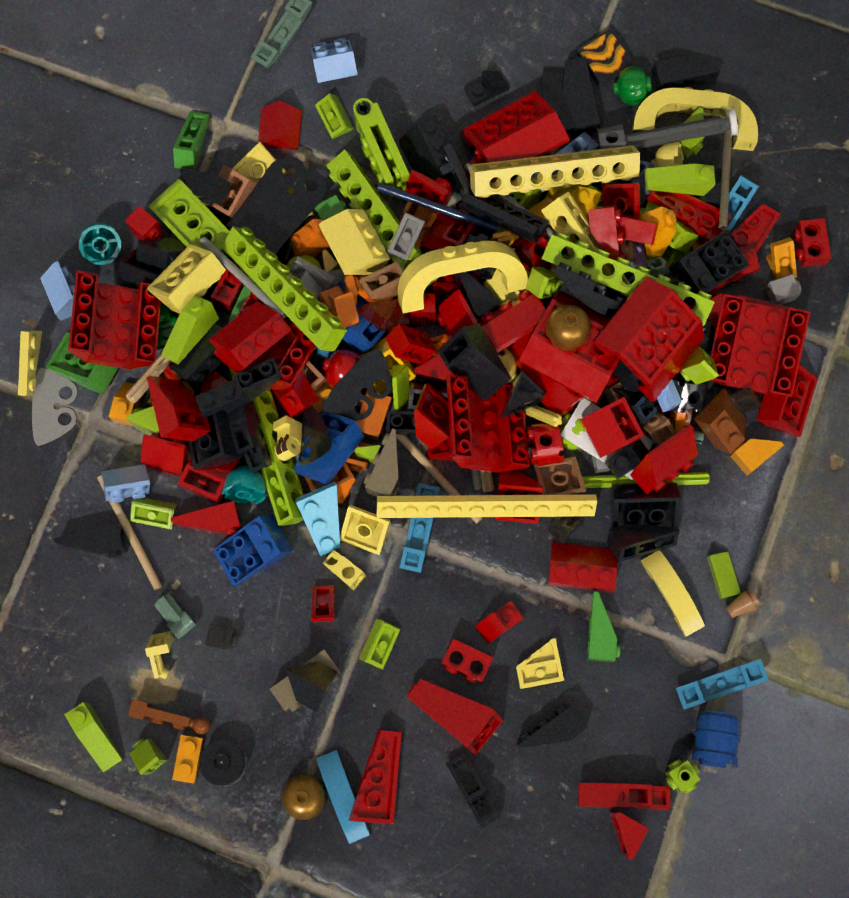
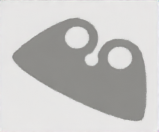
(44, 416)

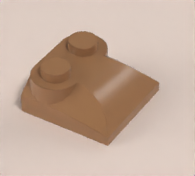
(561, 478)

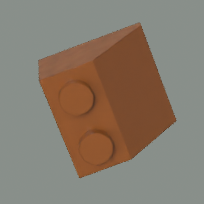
(723, 423)

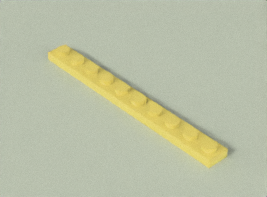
(486, 506)

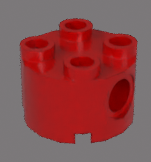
(526, 253)
(541, 454)

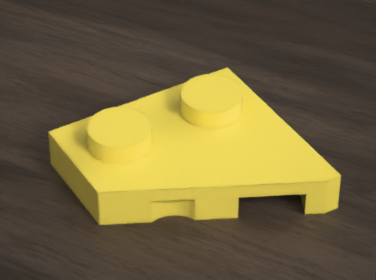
(541, 667)

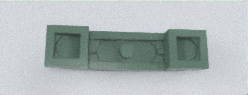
(283, 33)

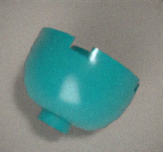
(100, 243)
(244, 486)

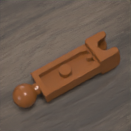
(143, 710)

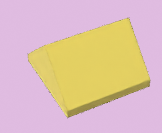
(365, 529)

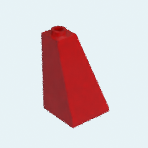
(461, 717)

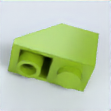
(543, 282)

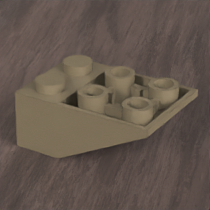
(385, 475)

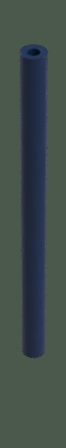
(437, 207)

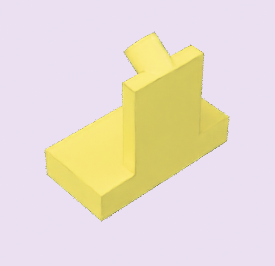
(158, 645)

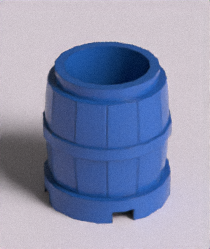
(717, 739)

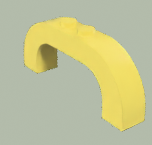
(688, 101)
(457, 260)

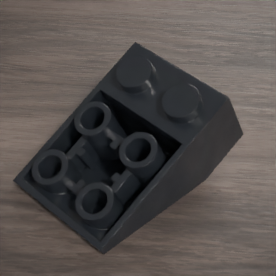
(710, 264)
(474, 357)

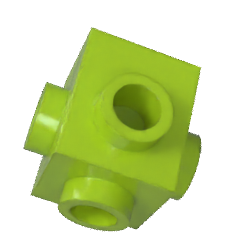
(674, 776)

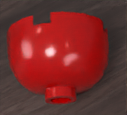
(338, 365)

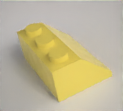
(354, 242)
(186, 277)

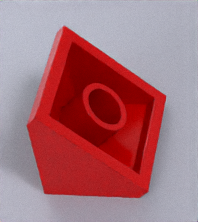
(280, 126)
(629, 833)

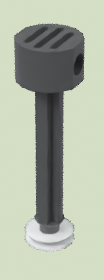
(614, 136)

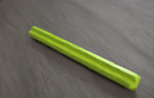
(606, 481)

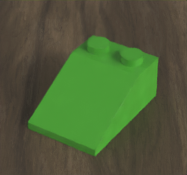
(88, 375)

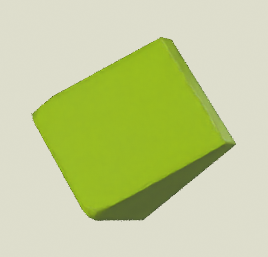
(368, 452)

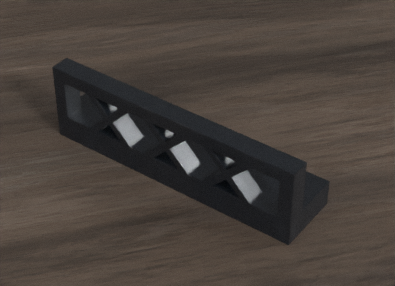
(504, 219)

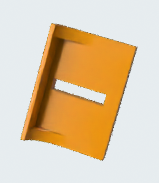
(504, 237)

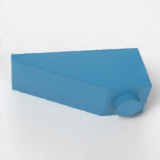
(739, 199)

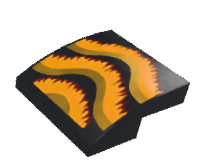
(604, 56)

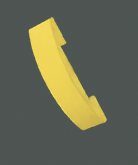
(673, 592)

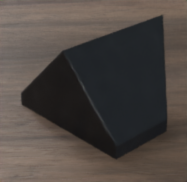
(522, 395)
(639, 404)
(311, 683)

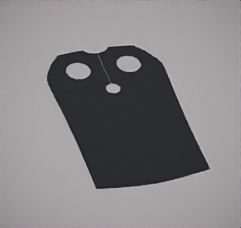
(274, 212)

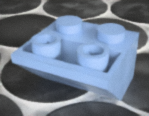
(333, 60)
(59, 289)
(125, 483)

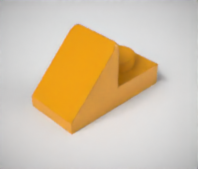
(782, 258)

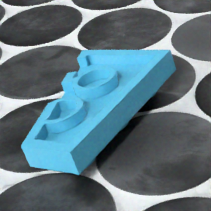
(321, 517)

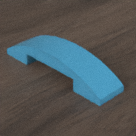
(418, 535)
(722, 684)
(341, 795)

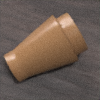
(743, 604)

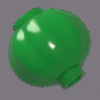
(632, 85)

